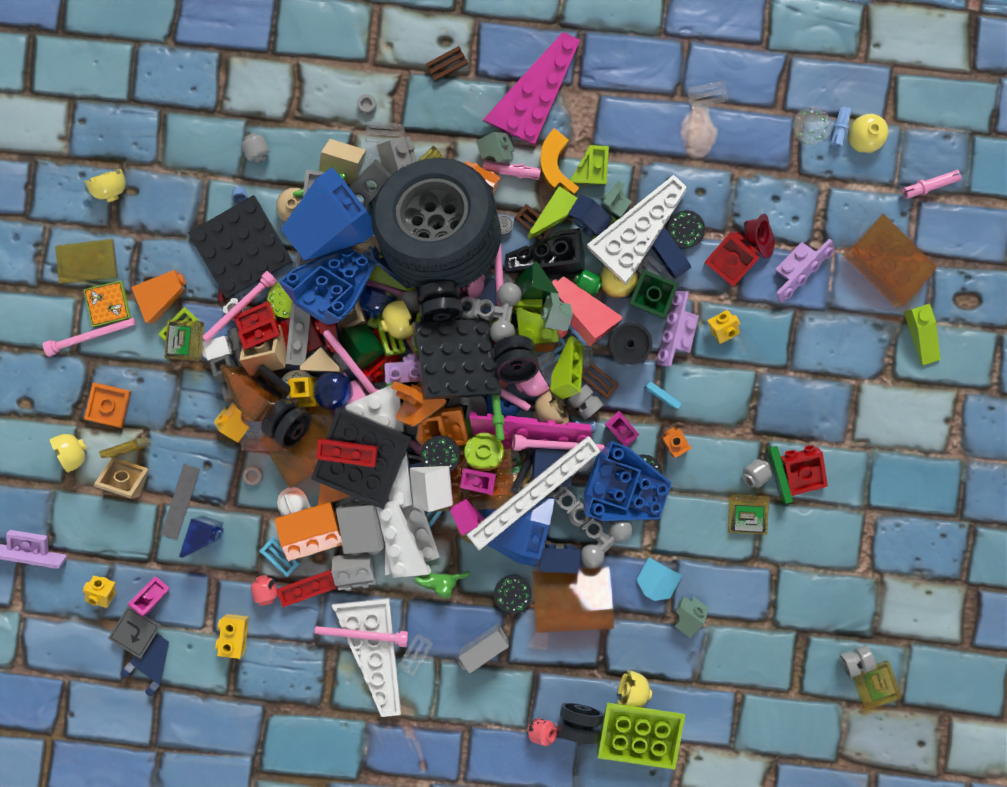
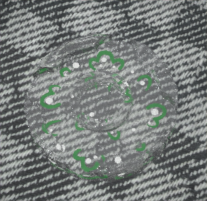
(811, 125)

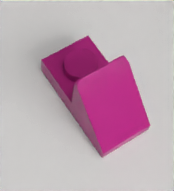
(622, 429)
(477, 481)
(466, 516)
(148, 597)

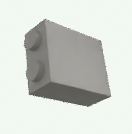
(360, 528)
(483, 648)

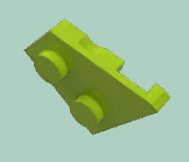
(592, 167)

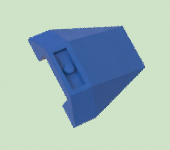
(327, 218)
(329, 284)
(624, 487)
(527, 535)

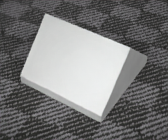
(431, 487)

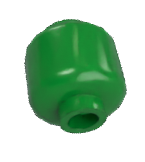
(588, 282)

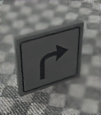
(134, 632)

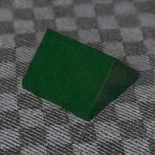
(535, 283)
(653, 294)
(361, 344)

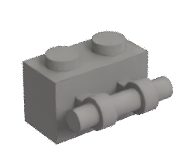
(396, 153)
(353, 571)

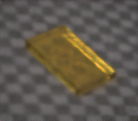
(86, 261)

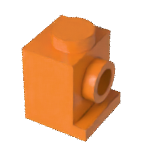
(675, 450)

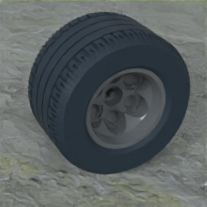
(445, 245)

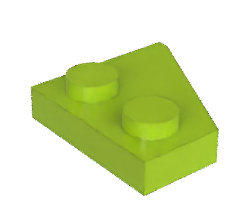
(533, 326)

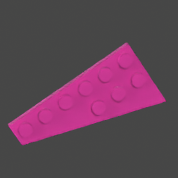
(530, 99)
(531, 429)

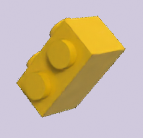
(232, 636)

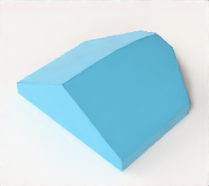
(657, 580)

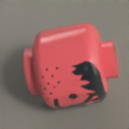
(264, 590)
(542, 732)

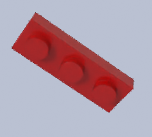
(346, 452)
(306, 588)

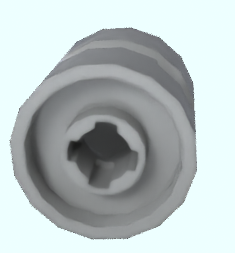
(585, 402)
(858, 661)

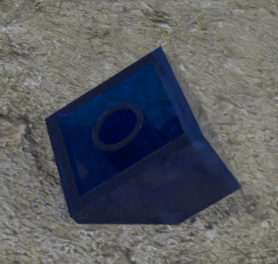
(200, 534)

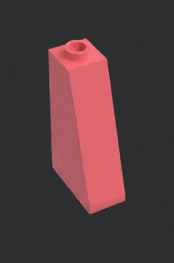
(590, 316)

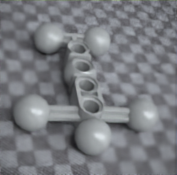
(508, 295)
(592, 554)

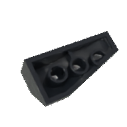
(556, 255)

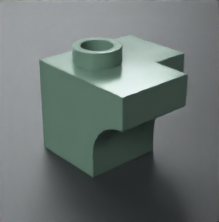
(496, 146)
(615, 202)
(556, 313)
(691, 615)

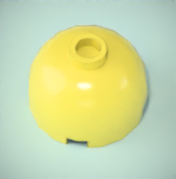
(868, 133)
(107, 185)
(613, 286)
(397, 320)
(69, 451)
(634, 690)

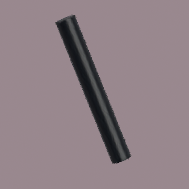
(523, 471)

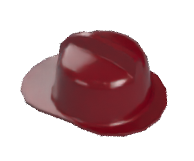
(760, 234)

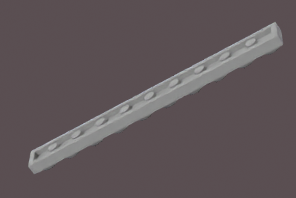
(300, 319)

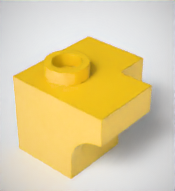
(303, 391)
(230, 423)

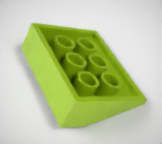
(640, 735)

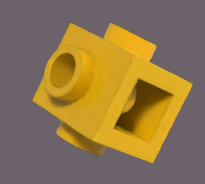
(724, 326)
(99, 591)

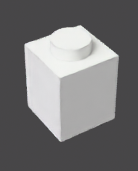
(217, 347)

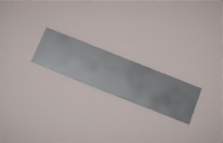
(180, 501)

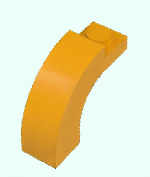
(551, 149)

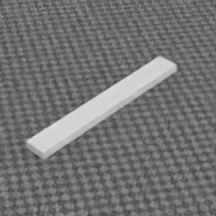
(533, 493)

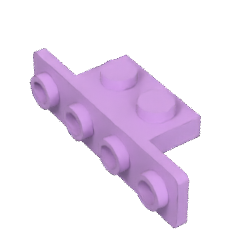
(800, 265)
(678, 330)
(402, 371)
(30, 549)

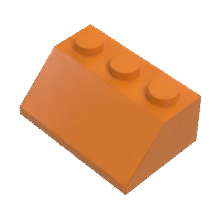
(308, 531)

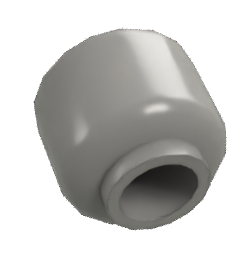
(255, 147)
(757, 473)

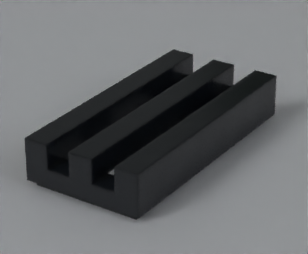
(271, 383)

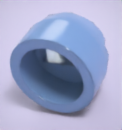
(236, 194)

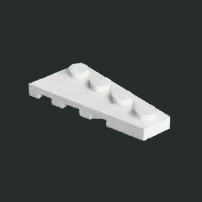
(400, 543)

